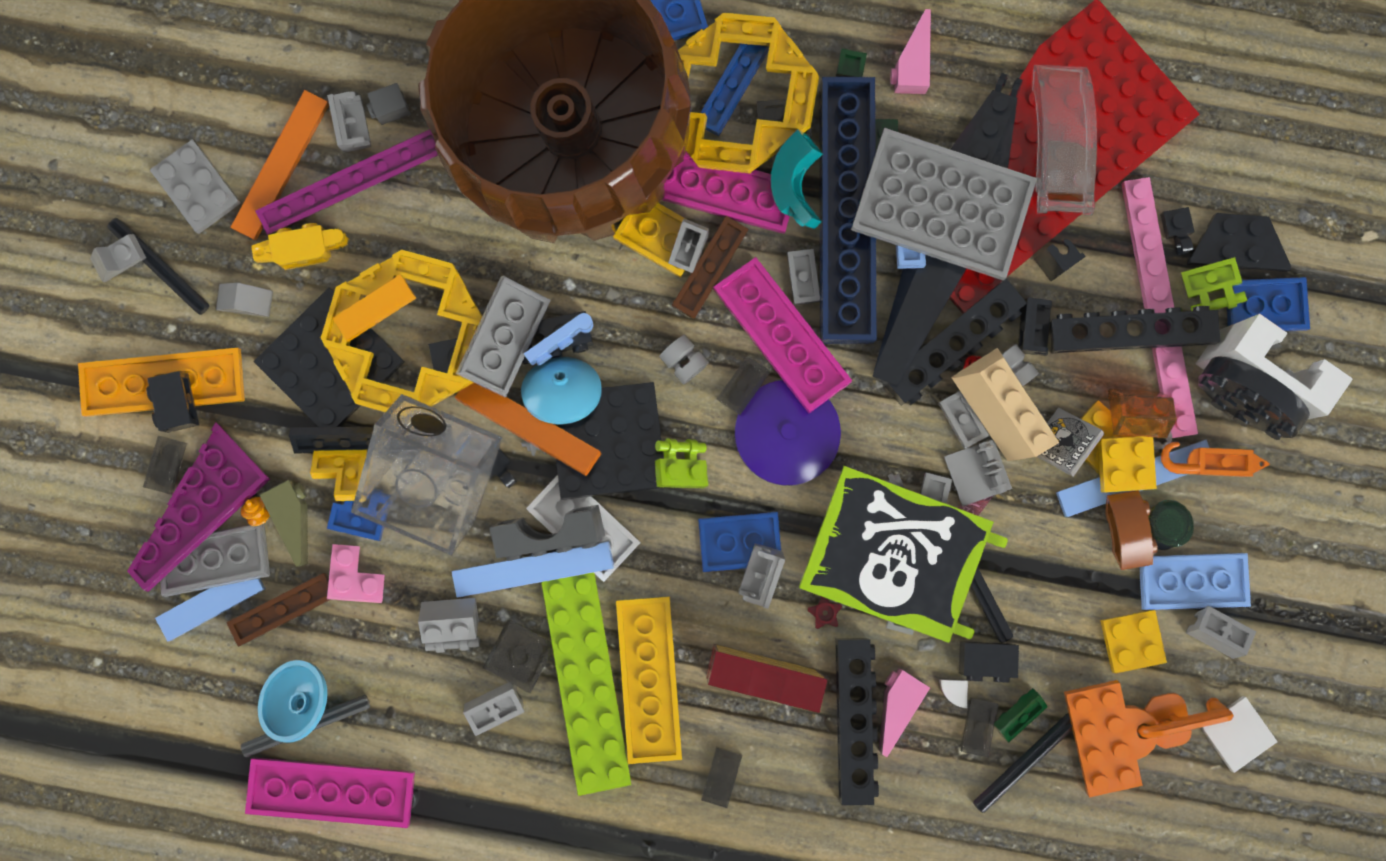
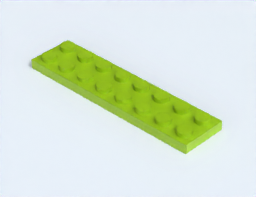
(586, 684)

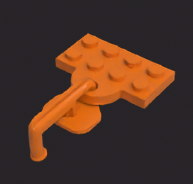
(1108, 731)

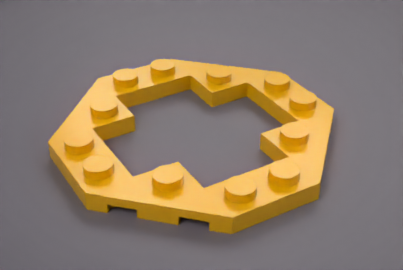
(782, 58)
(355, 363)

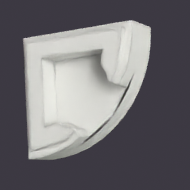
(955, 691)

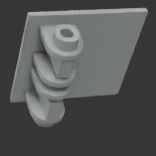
(977, 472)

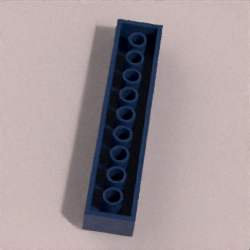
(846, 256)

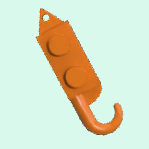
(1215, 462)

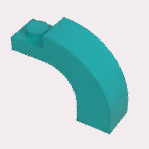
(787, 176)

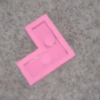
(348, 584)

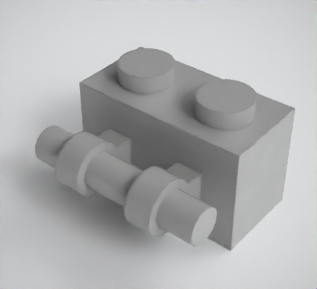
(449, 624)

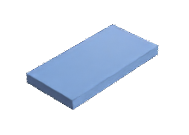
(1195, 581)

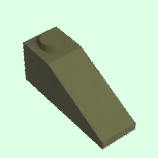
(290, 516)

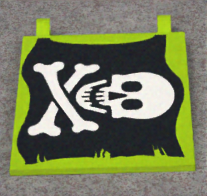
(897, 555)

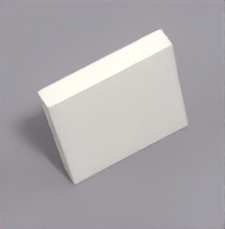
(1240, 738)

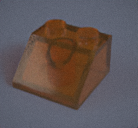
(1141, 413)

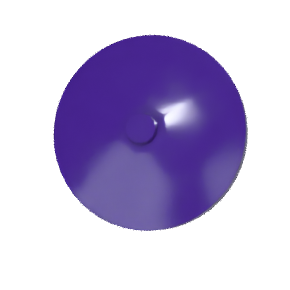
(784, 440)

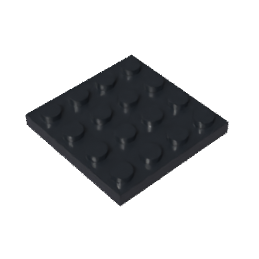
(307, 371)
(625, 433)

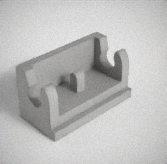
(349, 121)
(762, 575)
(1221, 632)
(493, 708)

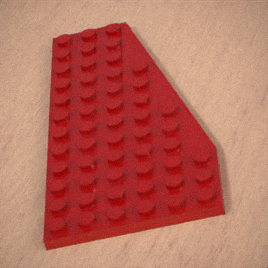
(1134, 118)

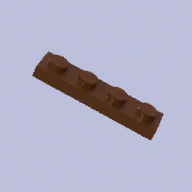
(710, 267)
(279, 610)

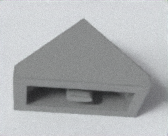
(688, 245)
(244, 299)

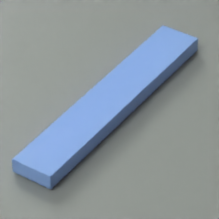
(1089, 494)
(532, 570)

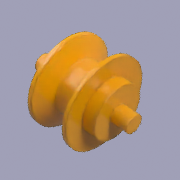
(255, 511)

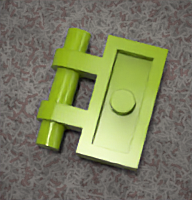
(1211, 279)
(681, 472)

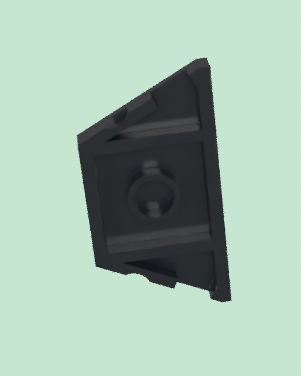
(1246, 238)

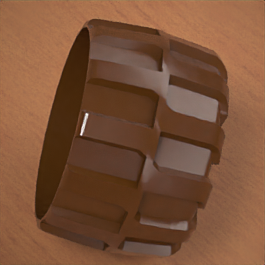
(557, 110)

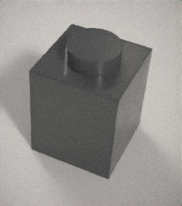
(387, 104)

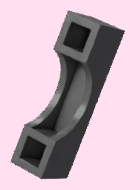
(516, 537)

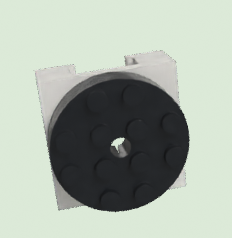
(1260, 392)

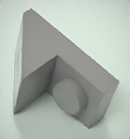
(117, 257)

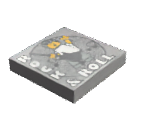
(1075, 440)

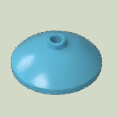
(563, 399)
(292, 701)

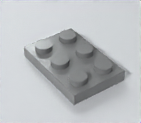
(195, 186)

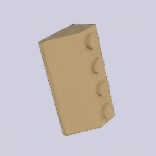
(1005, 407)

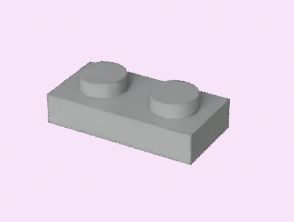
(803, 277)
(963, 420)

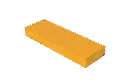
(374, 308)

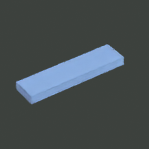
(205, 607)

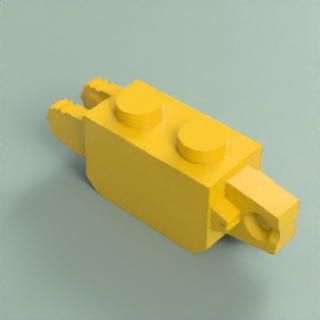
(300, 246)

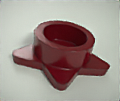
(830, 618)

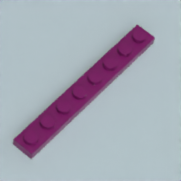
(347, 182)

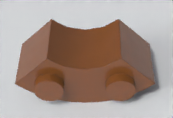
(1130, 529)

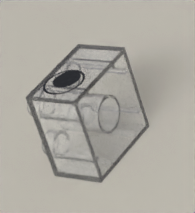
(425, 474)

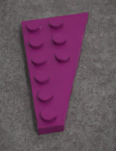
(202, 502)

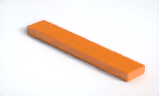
(281, 162)
(521, 423)

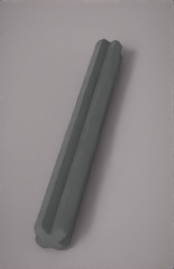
(329, 716)

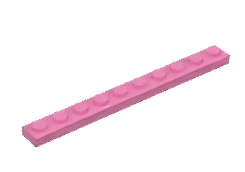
(1158, 296)

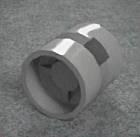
(677, 352)
(1023, 370)

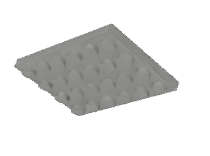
(944, 204)

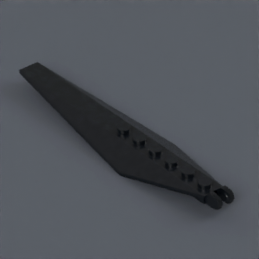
(926, 290)

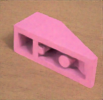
(913, 67)
(900, 703)

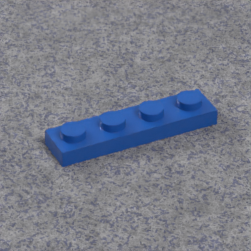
(732, 86)

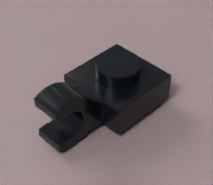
(1179, 225)
(499, 469)

